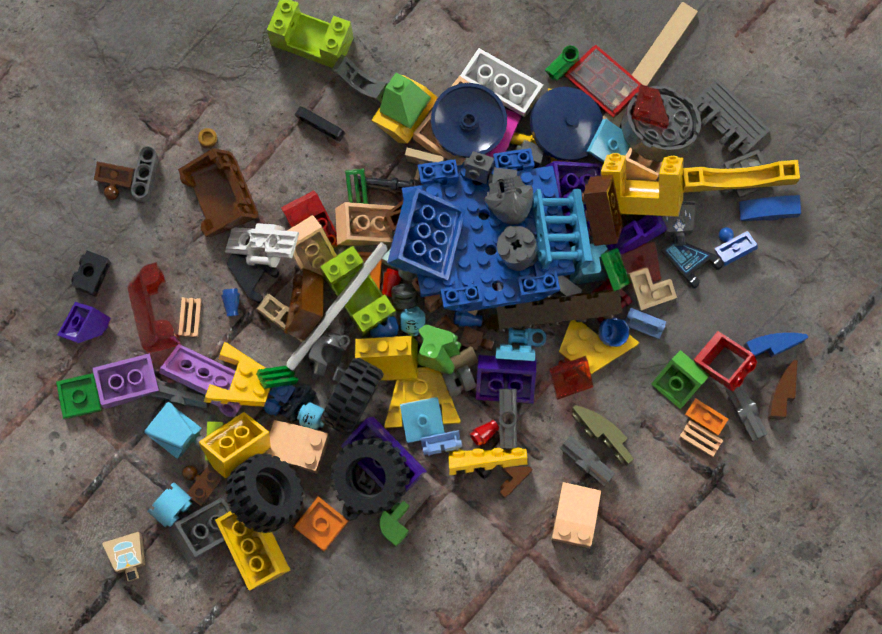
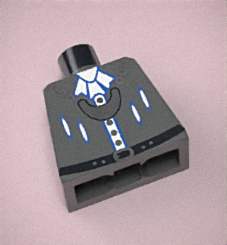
(680, 226)

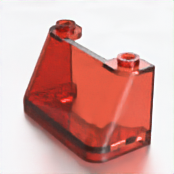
(152, 334)

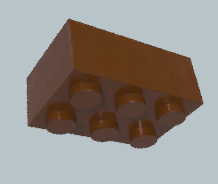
(602, 210)

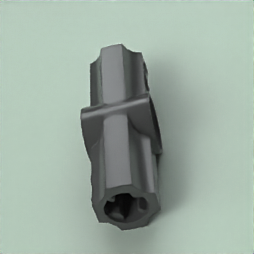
(180, 394)
(747, 413)
(508, 431)
(587, 461)

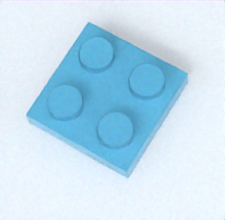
(524, 352)

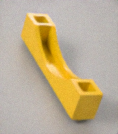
(712, 179)

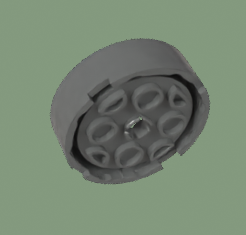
(658, 142)

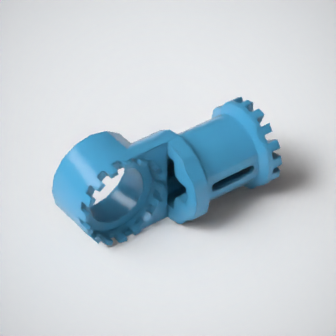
(525, 336)

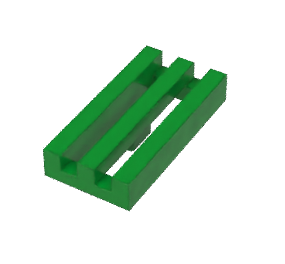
(355, 172)
(275, 374)

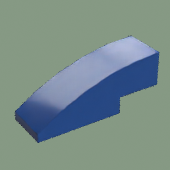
(770, 208)
(774, 343)

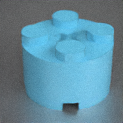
(170, 505)

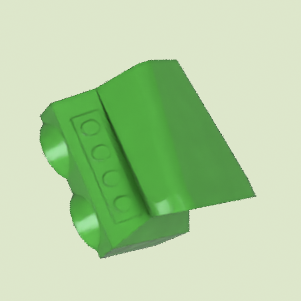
(437, 349)

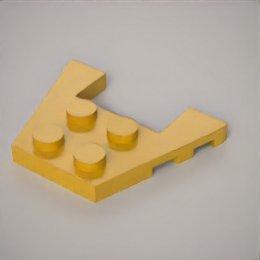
(582, 341)
(427, 385)
(245, 386)

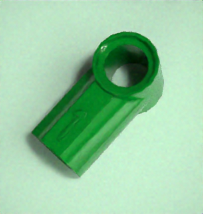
(562, 64)

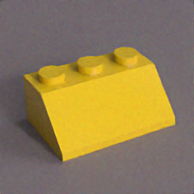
(398, 131)
(392, 355)
(235, 443)

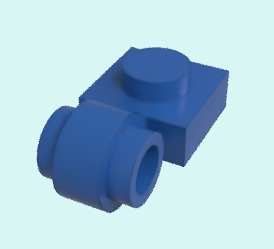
(280, 394)

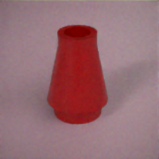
(390, 279)
(484, 432)

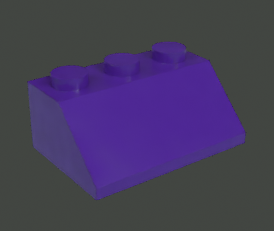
(505, 374)

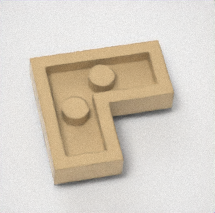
(650, 294)

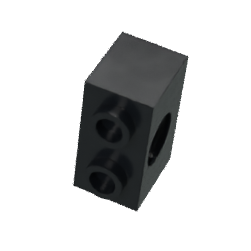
(92, 284)

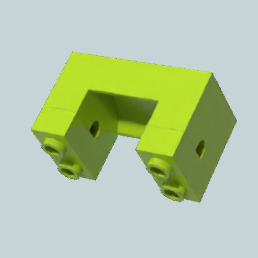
(308, 35)
(367, 304)

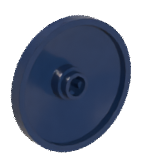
(468, 120)
(565, 123)

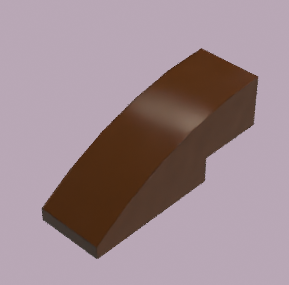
(783, 392)

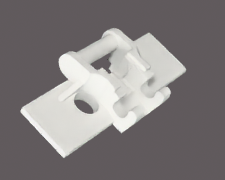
(270, 237)

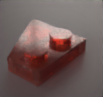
(650, 107)

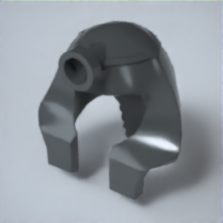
(516, 202)
(330, 349)

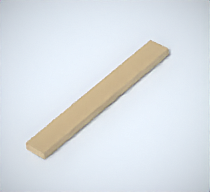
(660, 50)

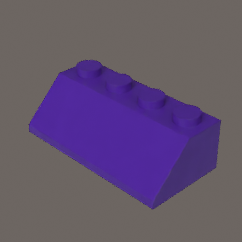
(372, 428)

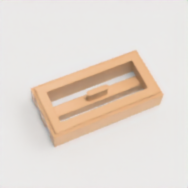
(188, 333)
(715, 446)

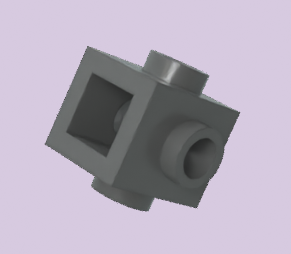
(478, 167)

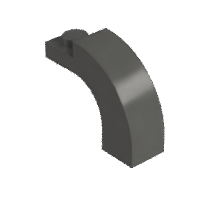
(358, 81)

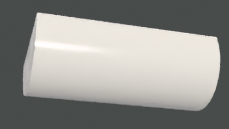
(511, 86)

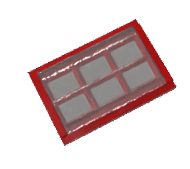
(604, 81)

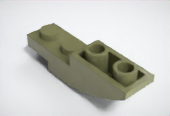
(598, 426)

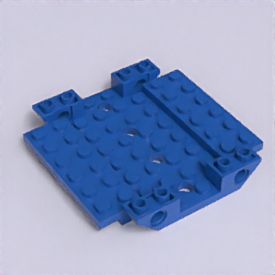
(472, 268)

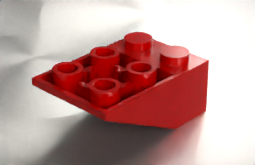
(305, 207)

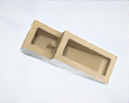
(274, 311)

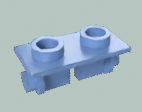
(645, 323)
(440, 442)

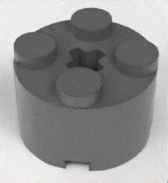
(521, 257)

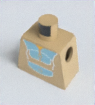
(126, 554)

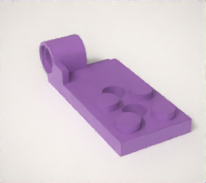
(217, 374)

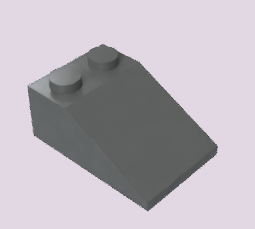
(199, 531)

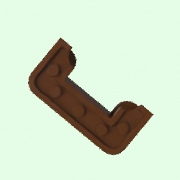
(219, 191)

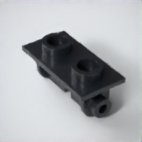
(302, 395)

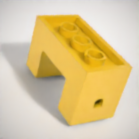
(644, 196)

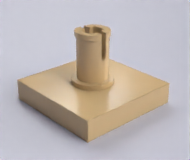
(420, 157)

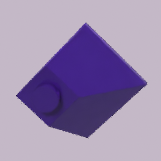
(83, 323)

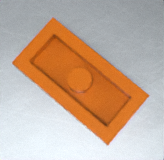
(706, 417)

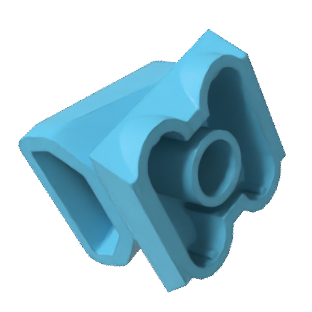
(594, 271)
(173, 430)

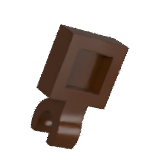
(475, 339)

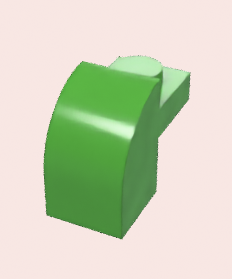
(389, 524)

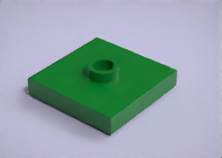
(615, 269)
(78, 396)

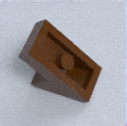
(517, 475)

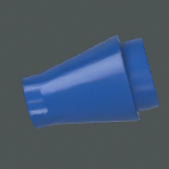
(231, 301)
(465, 319)

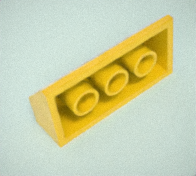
(253, 552)

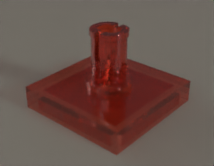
(643, 257)
(571, 377)

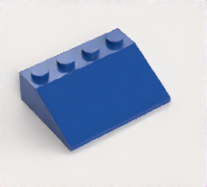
(426, 235)

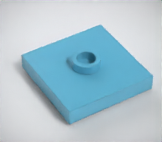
(608, 140)
(421, 419)

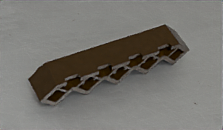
(555, 310)

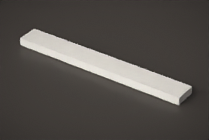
(337, 305)

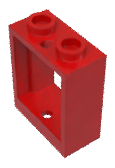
(712, 350)

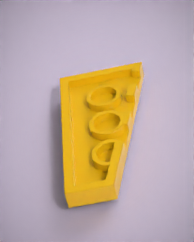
(486, 459)

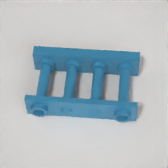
(576, 219)

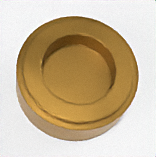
(207, 138)

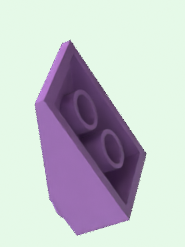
(125, 380)

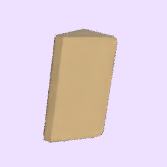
(467, 357)

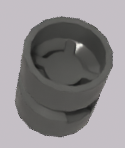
(465, 379)

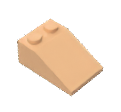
(640, 167)
(361, 224)
(312, 246)
(298, 445)
(576, 515)

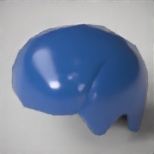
(389, 330)
(613, 332)

